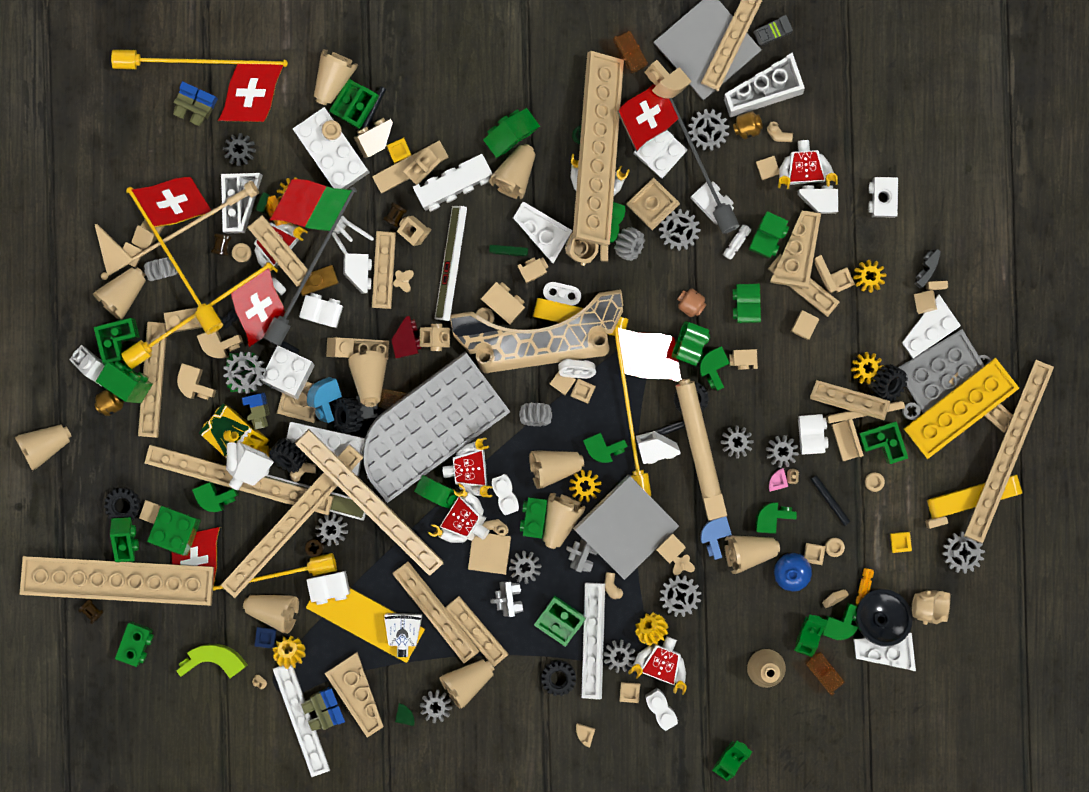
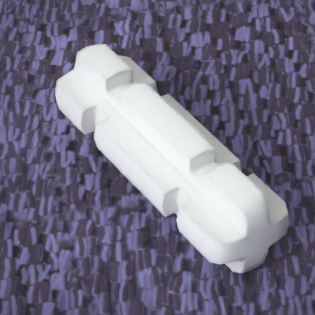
(737, 242)

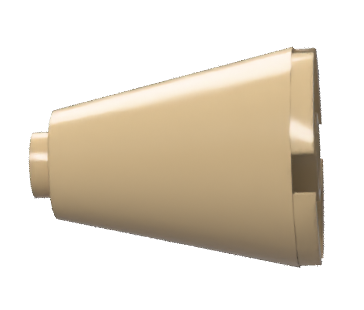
(332, 76)
(514, 172)
(121, 292)
(368, 375)
(42, 444)
(553, 466)
(560, 519)
(749, 551)
(273, 610)
(762, 662)
(467, 681)

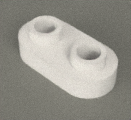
(562, 293)
(577, 369)

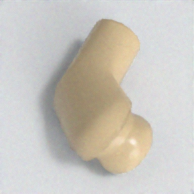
(776, 133)
(306, 467)
(497, 526)
(610, 588)

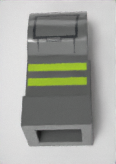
(773, 31)

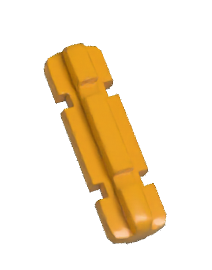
(865, 584)

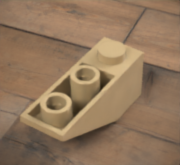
(348, 346)

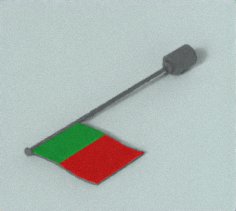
(314, 208)

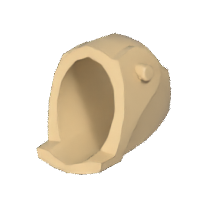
(581, 250)
(931, 606)

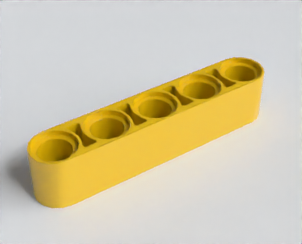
(560, 312)
(967, 498)

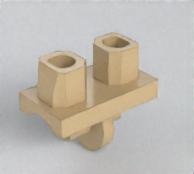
(422, 166)

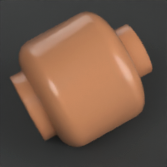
(691, 302)

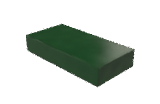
(508, 250)

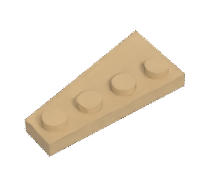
(797, 259)
(353, 688)

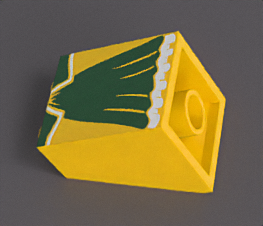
(228, 419)

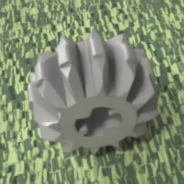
(629, 243)
(159, 269)
(535, 414)
(743, 439)
(785, 458)
(333, 536)
(527, 573)
(612, 654)
(441, 702)

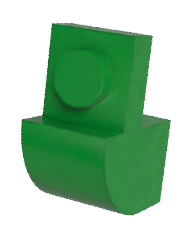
(710, 363)
(599, 451)
(436, 492)
(210, 500)
(767, 517)
(843, 628)
(810, 635)
(731, 760)

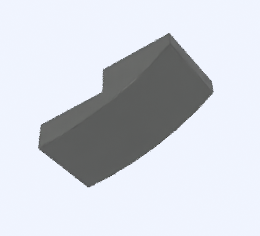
(930, 263)

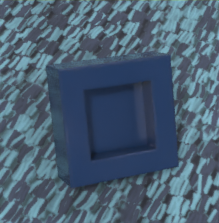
(265, 637)

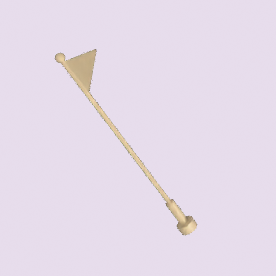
(116, 257)

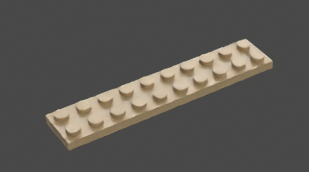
(598, 149)
(117, 581)

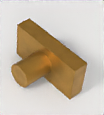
(320, 280)

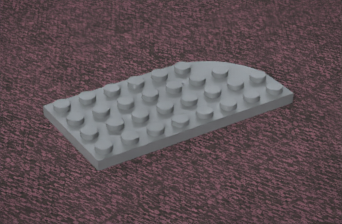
(429, 426)

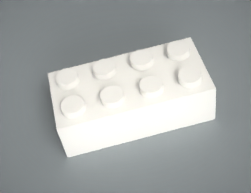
(334, 157)

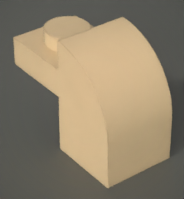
(667, 84)
(214, 347)
(188, 383)

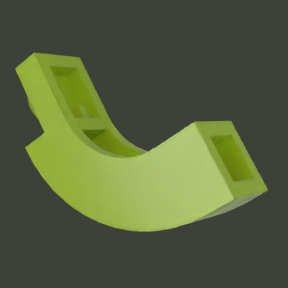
(220, 654)

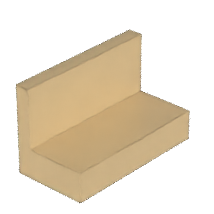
(847, 440)

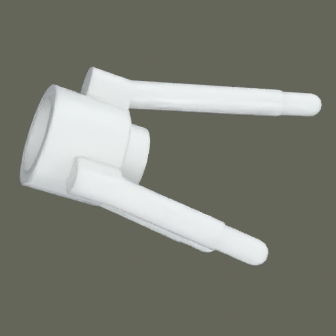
(340, 228)

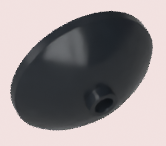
(892, 610)

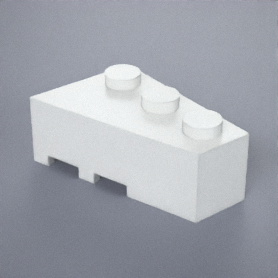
(236, 217)

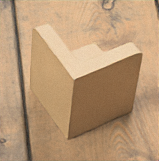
(804, 325)
(671, 548)

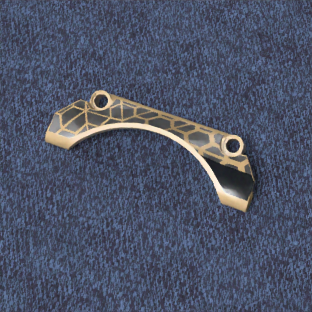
(517, 349)

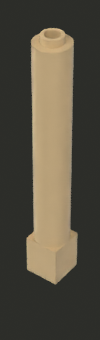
(700, 449)

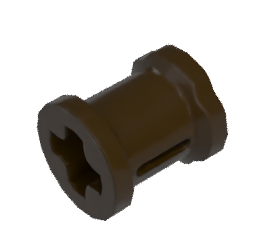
(389, 218)
(221, 244)
(311, 552)
(91, 611)

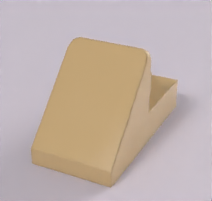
(144, 235)

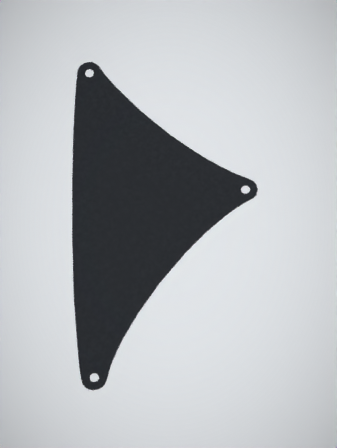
(570, 425)

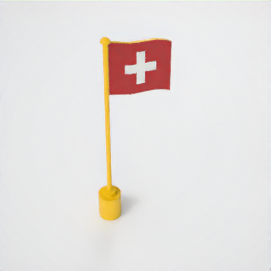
(248, 92)
(168, 205)
(254, 303)
(644, 357)
(204, 553)

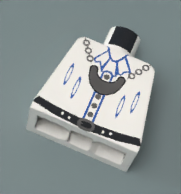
(402, 631)

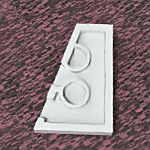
(543, 230)
(930, 329)
(898, 656)

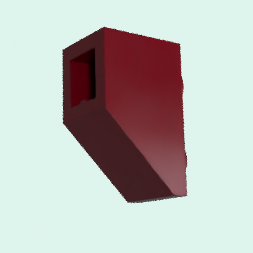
(404, 340)

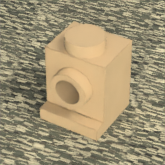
(406, 230)
(533, 269)
(743, 359)

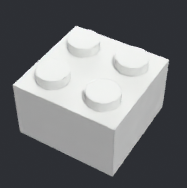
(287, 372)

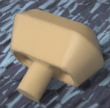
(792, 476)
(259, 682)

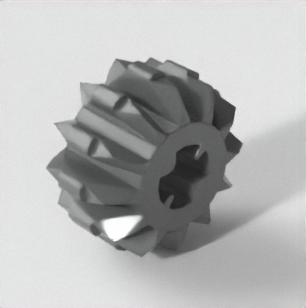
(235, 156)

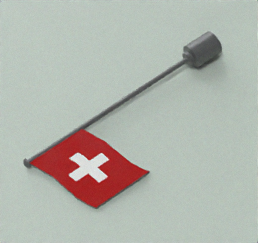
(652, 115)

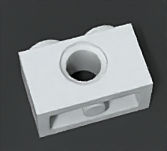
(888, 186)

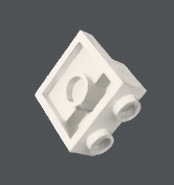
(661, 153)

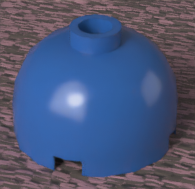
(792, 572)

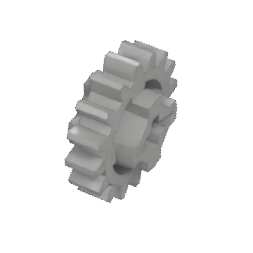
(716, 129)
(682, 238)
(245, 380)
(964, 561)
(688, 591)

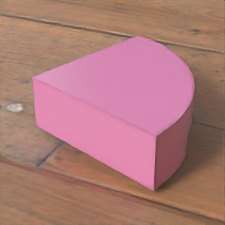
(778, 480)

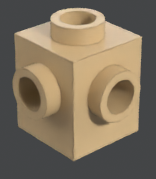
(435, 337)

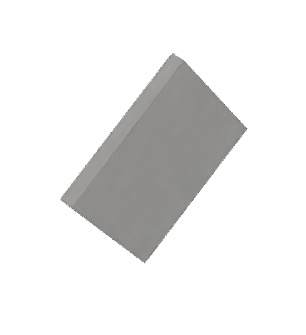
(695, 40)
(933, 369)
(626, 527)

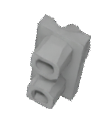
(579, 556)
(505, 599)

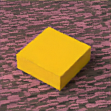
(399, 150)
(900, 542)

